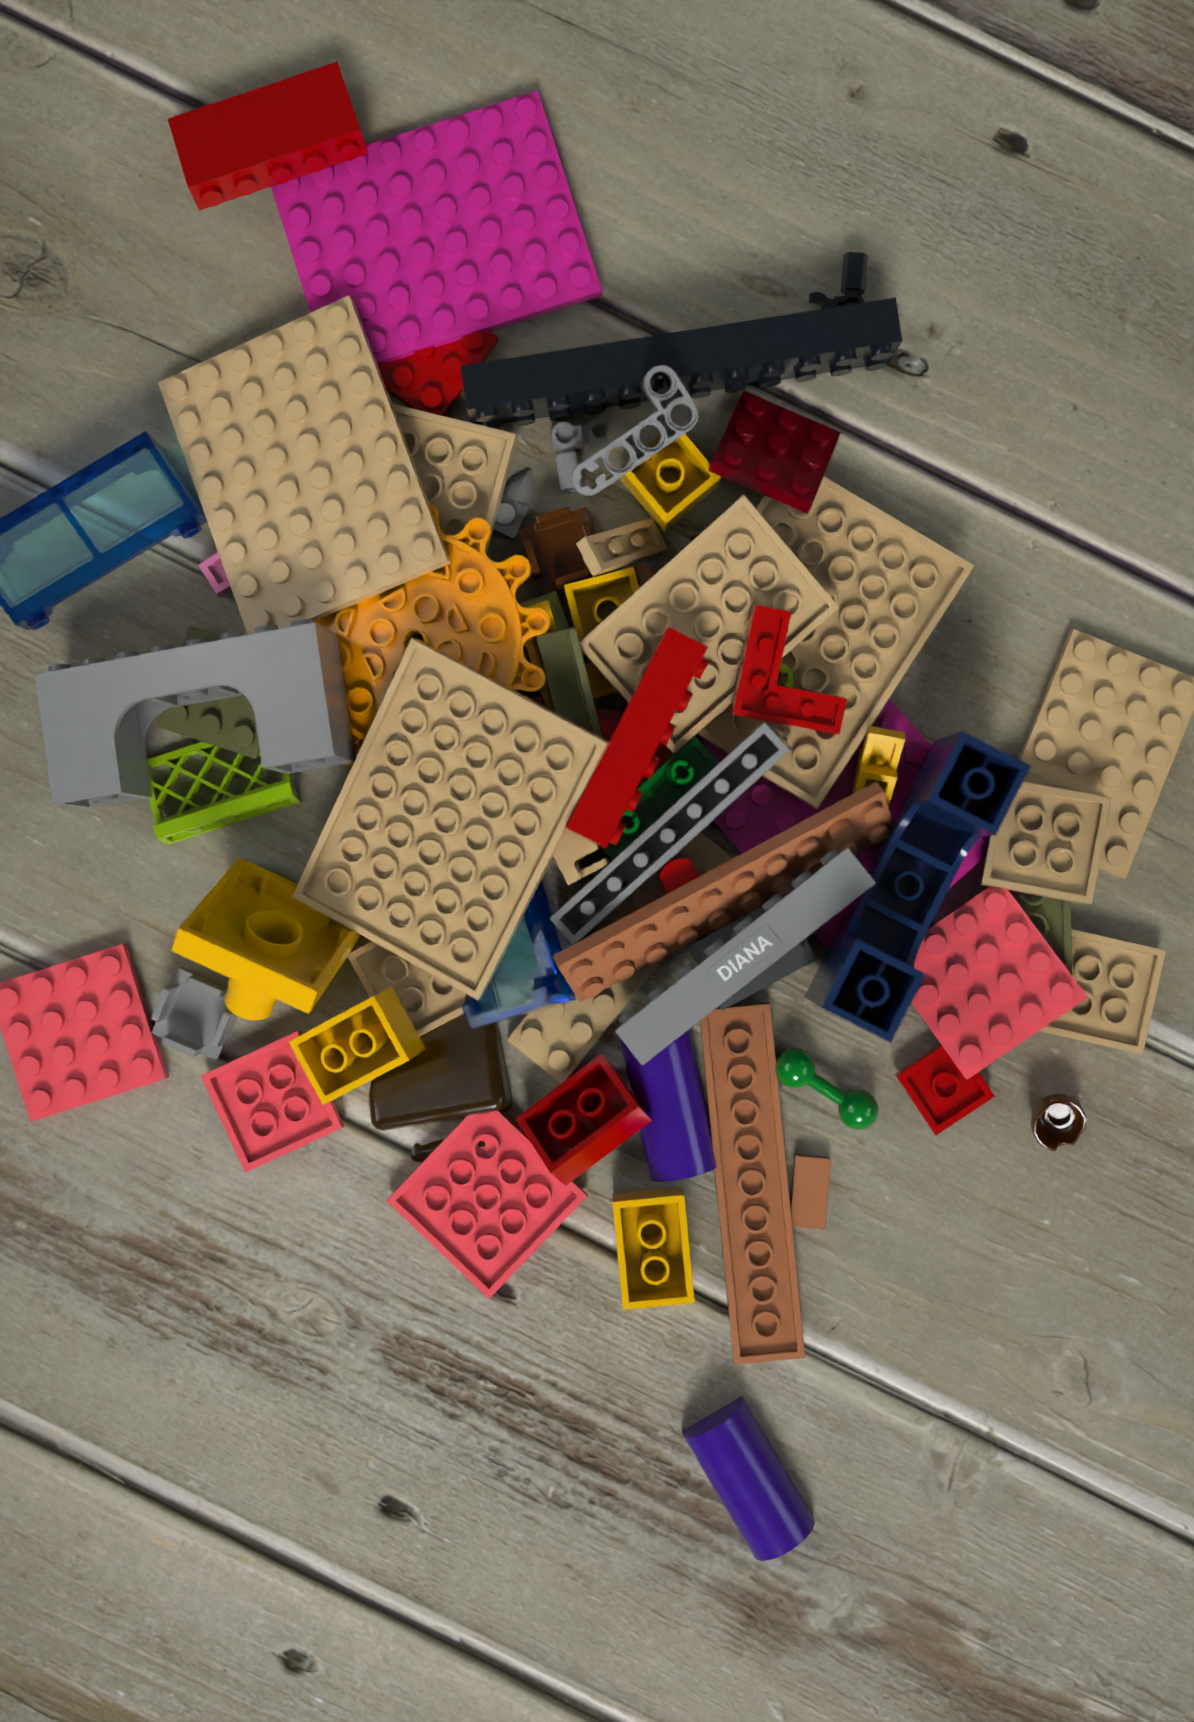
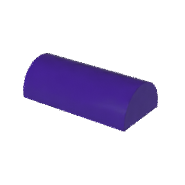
(671, 1093)
(750, 1480)

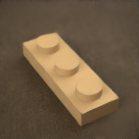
(621, 546)

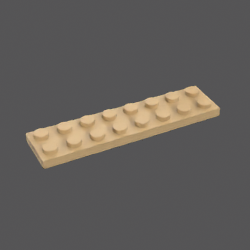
(565, 1033)

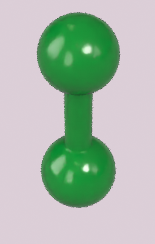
(855, 1108)

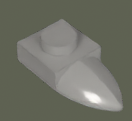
(514, 505)

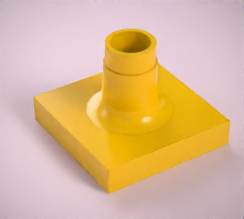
(264, 942)

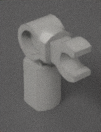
(566, 438)

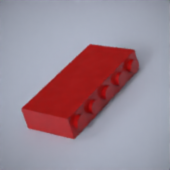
(267, 136)

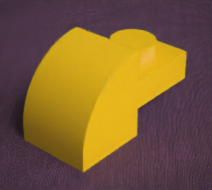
(879, 760)

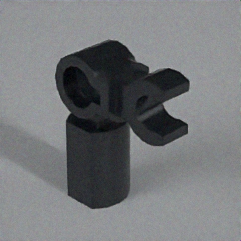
(852, 282)

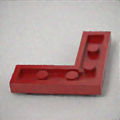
(757, 688)

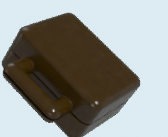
(452, 1078)

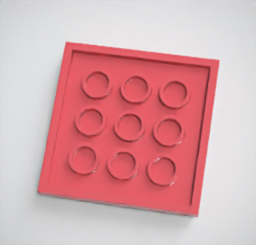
(989, 980)
(79, 1032)
(486, 1203)

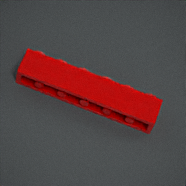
(637, 738)

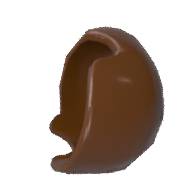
(1057, 1121)

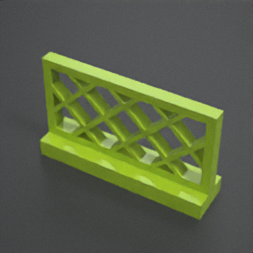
(219, 812)

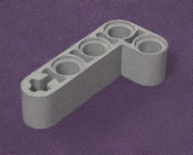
(630, 439)

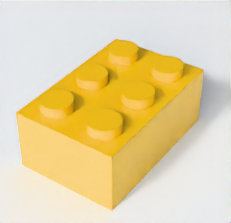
(357, 1045)
(653, 1248)

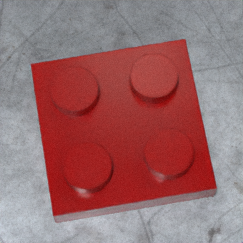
(942, 1090)

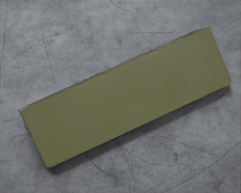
(567, 678)

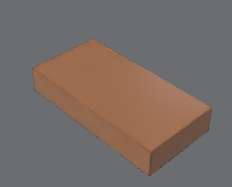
(810, 1191)

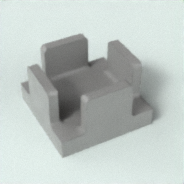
(193, 1015)

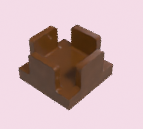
(553, 548)

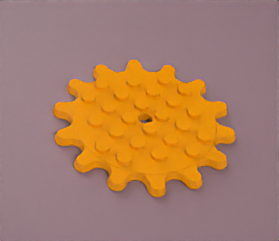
(458, 609)

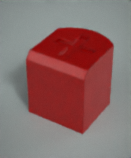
(676, 874)

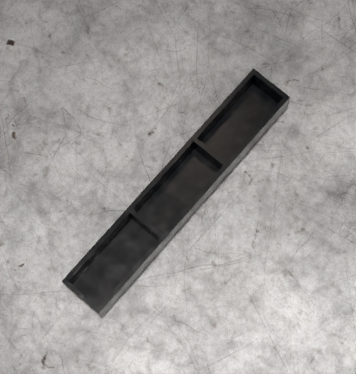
(702, 358)

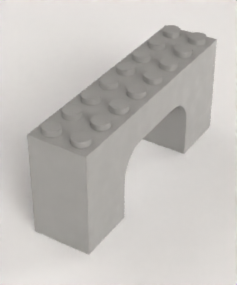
(102, 710)

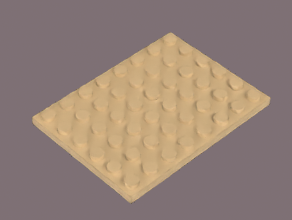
(303, 470)
(889, 599)
(449, 818)

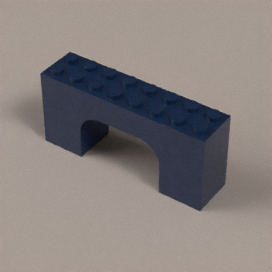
(950, 805)

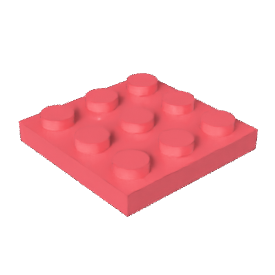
(269, 1104)

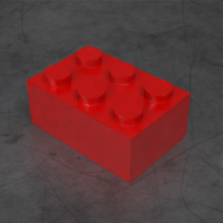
(583, 1120)

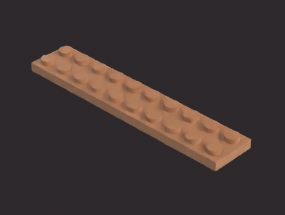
(723, 893)
(752, 1184)

